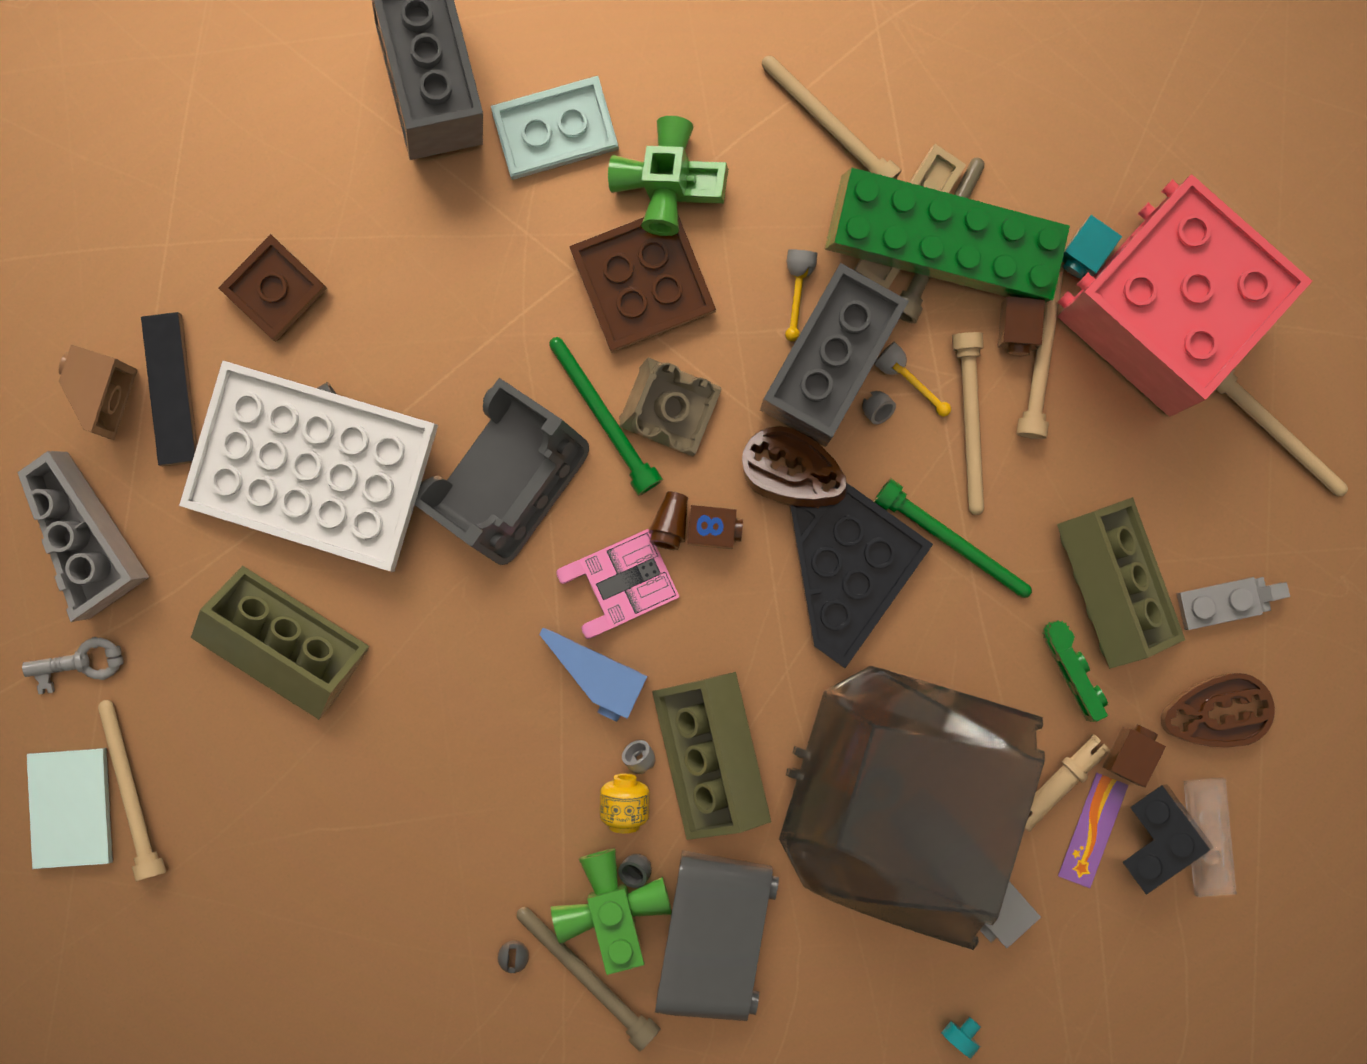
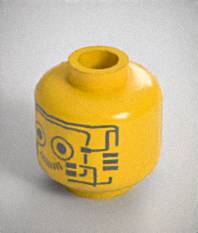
(624, 804)

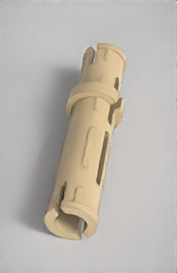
(1065, 779)

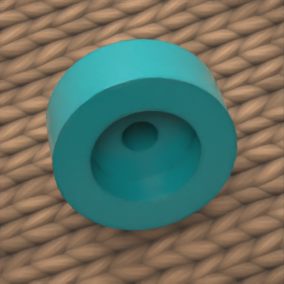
(963, 1036)

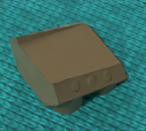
(669, 406)

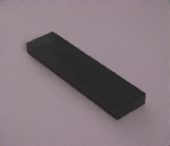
(169, 388)

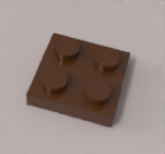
(272, 288)

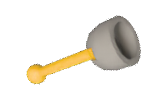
(800, 264)
(893, 361)

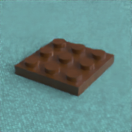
(641, 282)

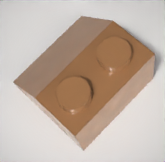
(96, 389)

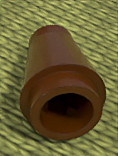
(670, 522)

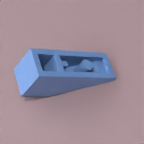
(601, 678)

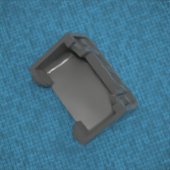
(506, 475)
(715, 938)

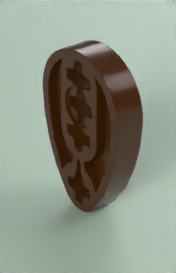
(797, 449)
(1221, 690)

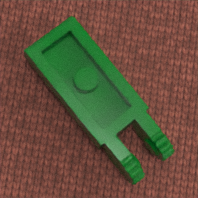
(1074, 669)

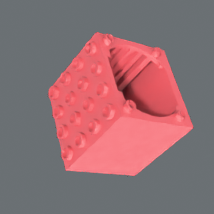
(1183, 297)

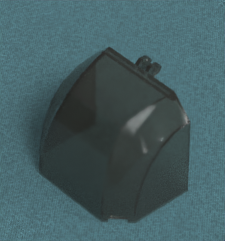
(912, 803)

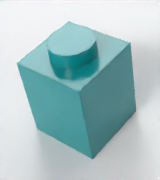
(1089, 248)

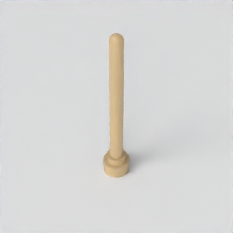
(829, 121)
(968, 348)
(1033, 421)
(1281, 434)
(147, 862)

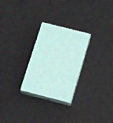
(554, 127)
(69, 808)

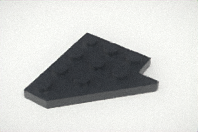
(852, 568)

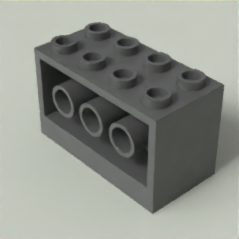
(429, 75)
(833, 355)

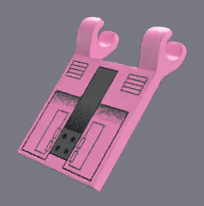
(625, 579)

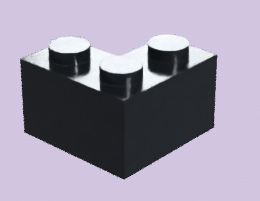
(1175, 844)

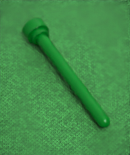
(642, 475)
(895, 499)

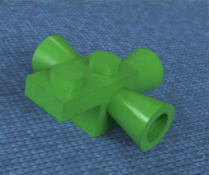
(669, 176)
(611, 912)

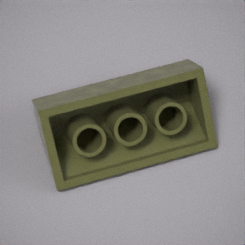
(1121, 583)
(279, 641)
(711, 757)

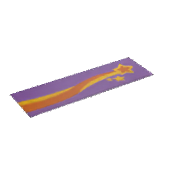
(1093, 830)

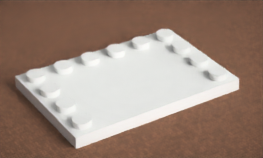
(308, 466)

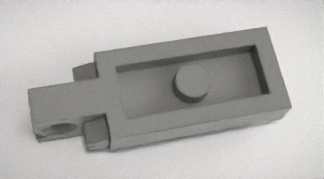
(1228, 601)

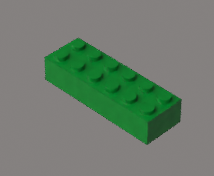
(946, 236)

